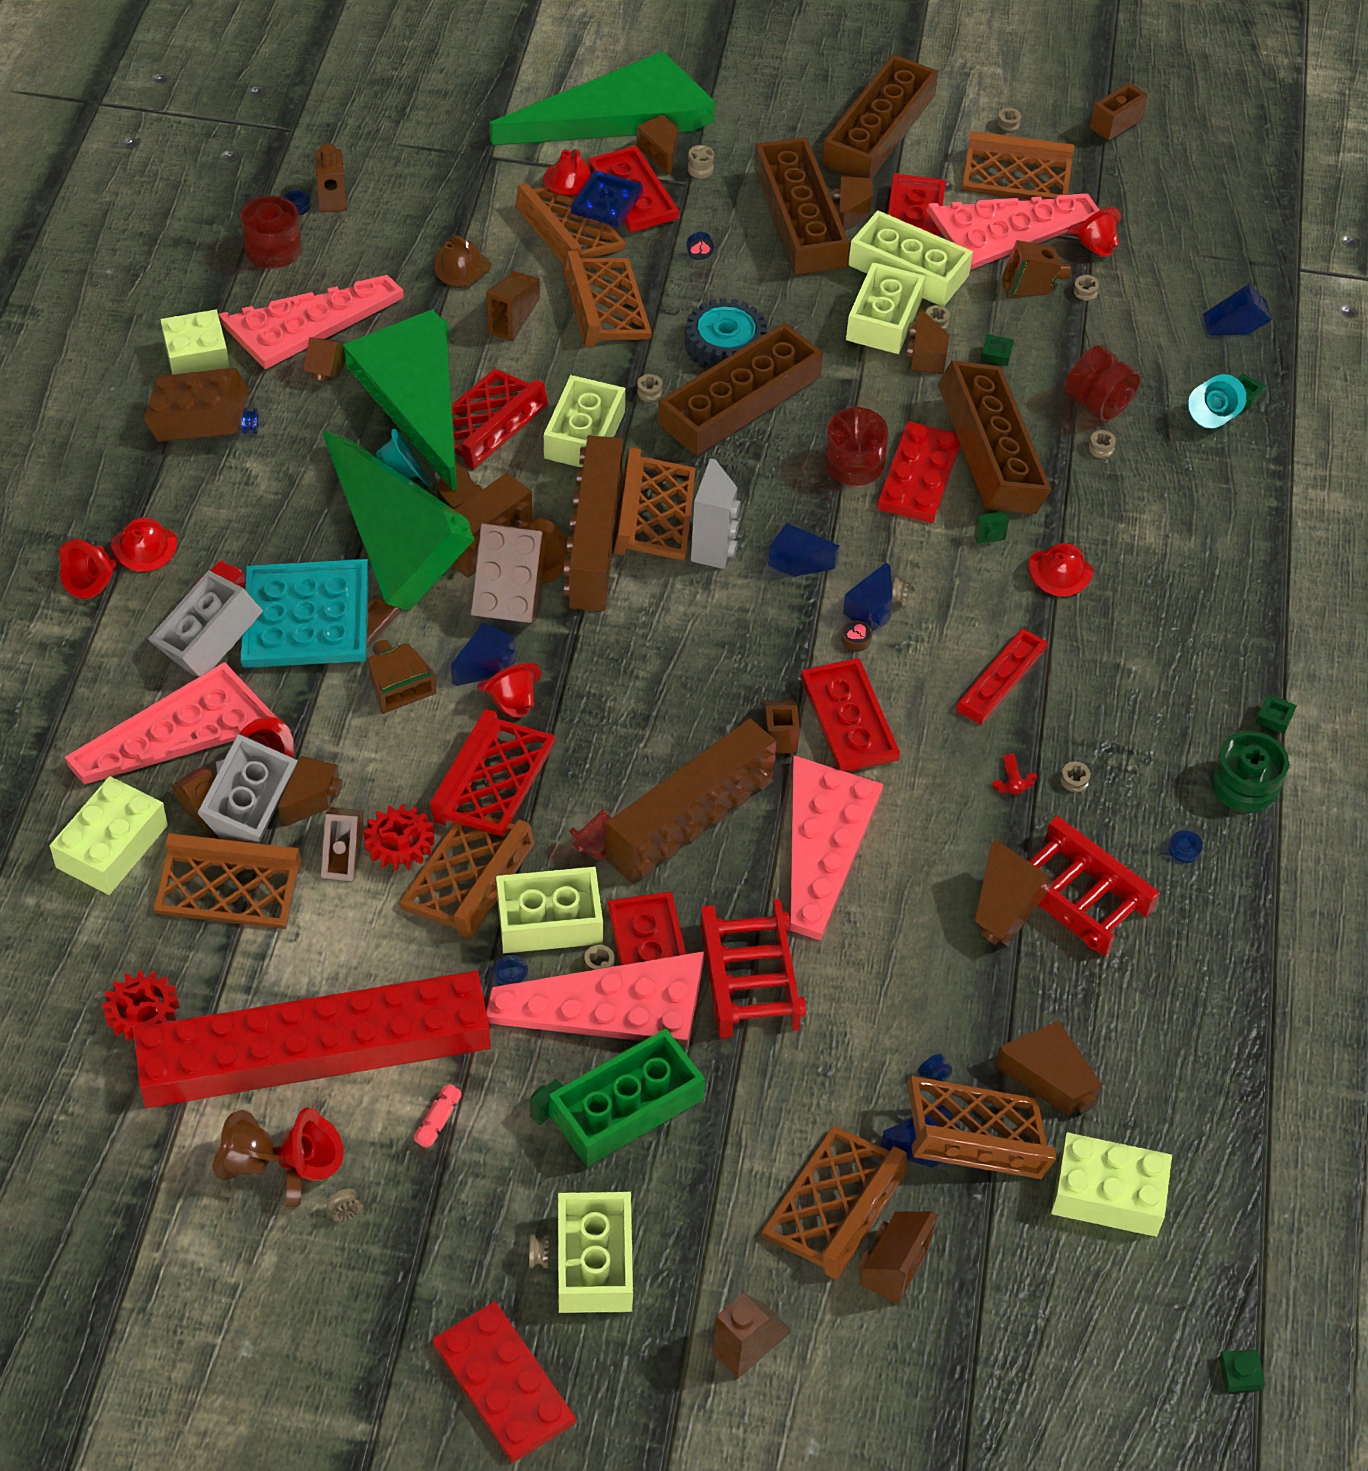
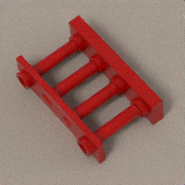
(1102, 867)
(724, 985)

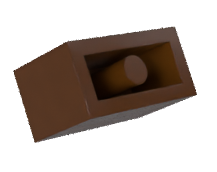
(1118, 111)

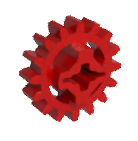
(399, 837)
(139, 1003)

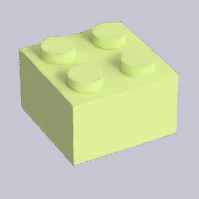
(195, 342)

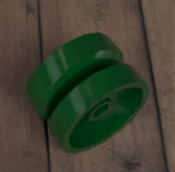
(1250, 771)

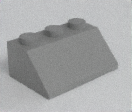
(715, 518)
(206, 624)
(246, 791)

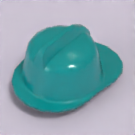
(1217, 401)
(399, 456)

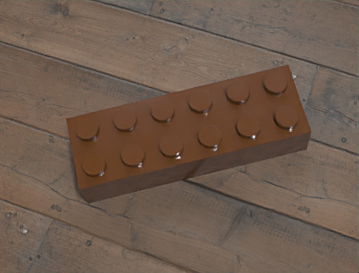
(880, 118)
(801, 206)
(740, 388)
(994, 437)
(593, 523)
(690, 801)

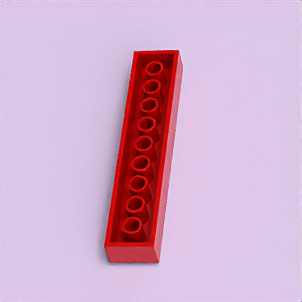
(311, 1039)

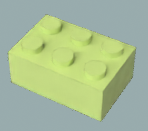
(885, 308)
(582, 410)
(109, 835)
(549, 910)
(1112, 1184)
(595, 1252)

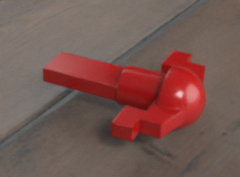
(1015, 784)

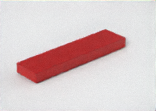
(1001, 676)

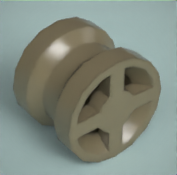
(700, 161)

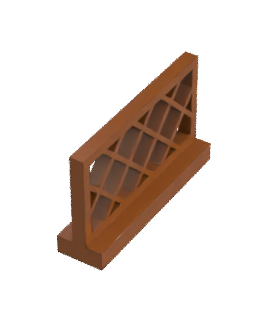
(1019, 152)
(553, 228)
(585, 299)
(629, 506)
(228, 854)
(483, 895)
(979, 1148)
(865, 1206)

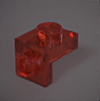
(592, 837)

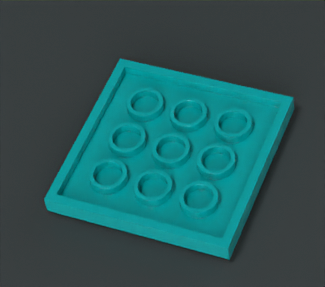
(308, 613)

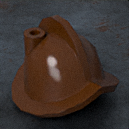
(460, 262)
(554, 552)
(243, 1147)

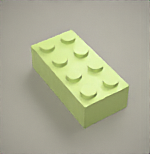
(911, 249)

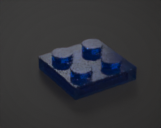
(606, 198)

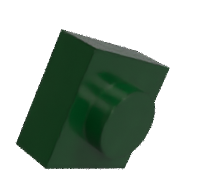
(997, 350)
(1253, 389)
(991, 527)
(1276, 714)
(540, 1101)
(1242, 1370)

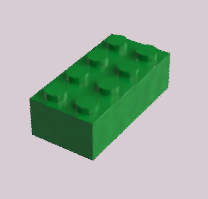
(626, 1097)

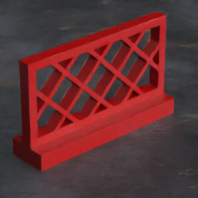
(498, 425)
(467, 770)

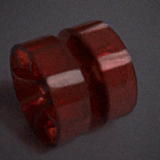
(271, 232)
(1102, 383)
(856, 446)

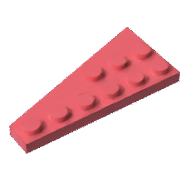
(996, 224)
(287, 323)
(187, 721)
(827, 829)
(607, 1002)

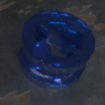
(250, 421)
(935, 1068)

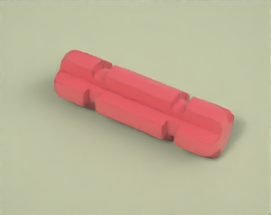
(437, 1116)

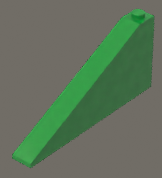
(611, 106)
(411, 381)
(402, 526)

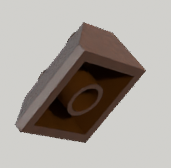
(898, 1253)

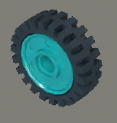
(721, 330)

